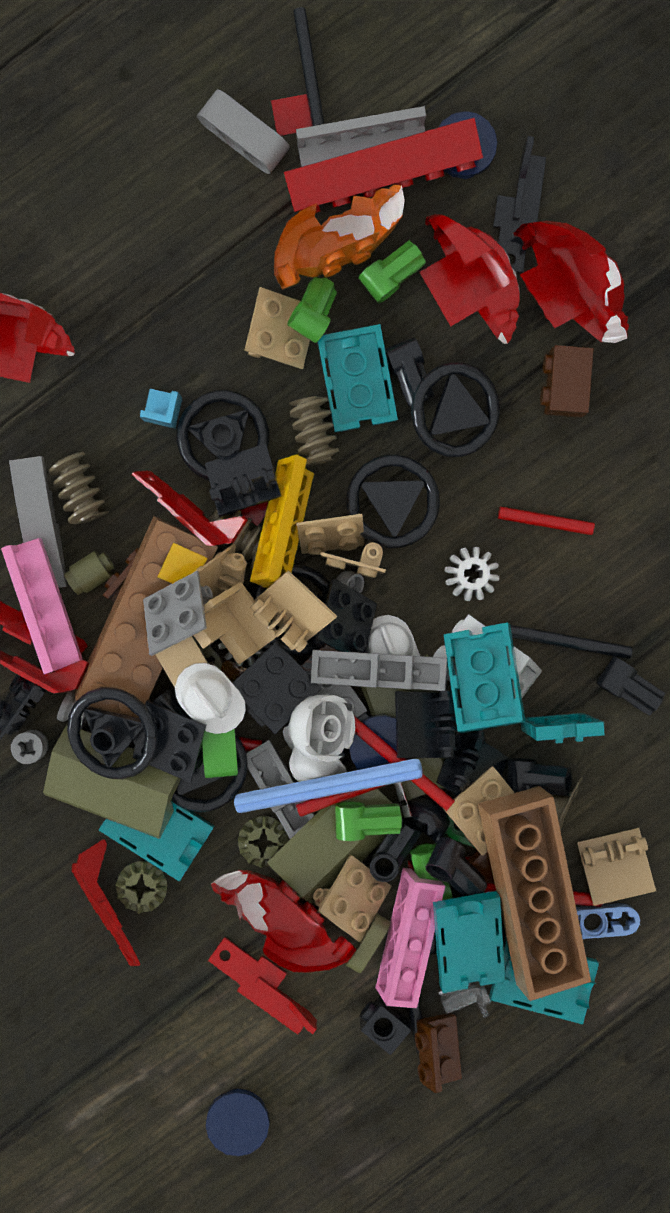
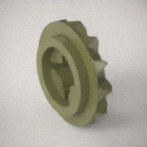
(252, 831)
(152, 877)

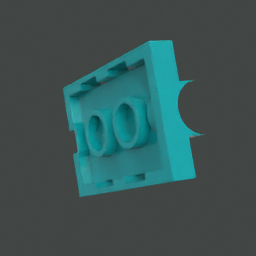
(357, 378)
(484, 678)
(562, 726)
(174, 849)
(470, 941)
(566, 1005)

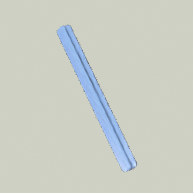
(328, 785)

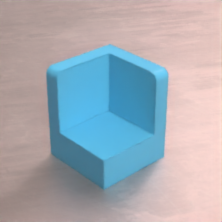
(162, 408)

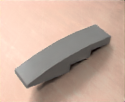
(36, 510)
(379, 670)
(269, 772)

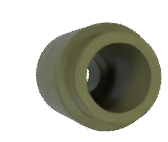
(89, 572)

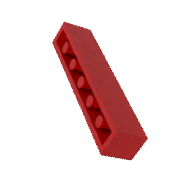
(385, 165)

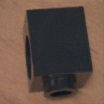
(389, 1037)

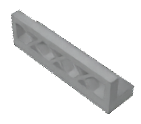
(351, 135)

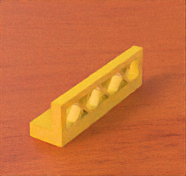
(279, 531)

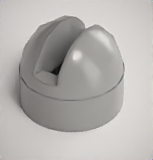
(352, 580)

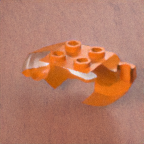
(343, 238)

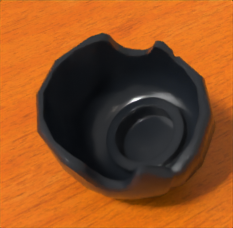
(429, 817)

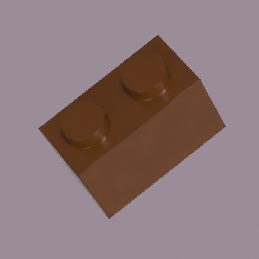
(567, 381)

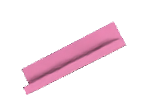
(42, 605)
(408, 940)

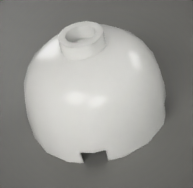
(322, 727)

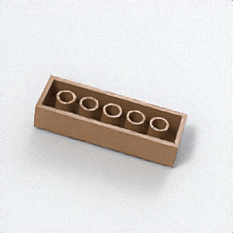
(122, 649)
(534, 892)

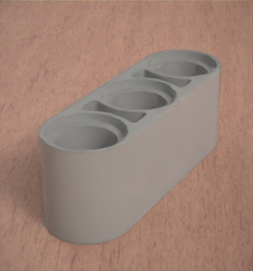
(243, 131)

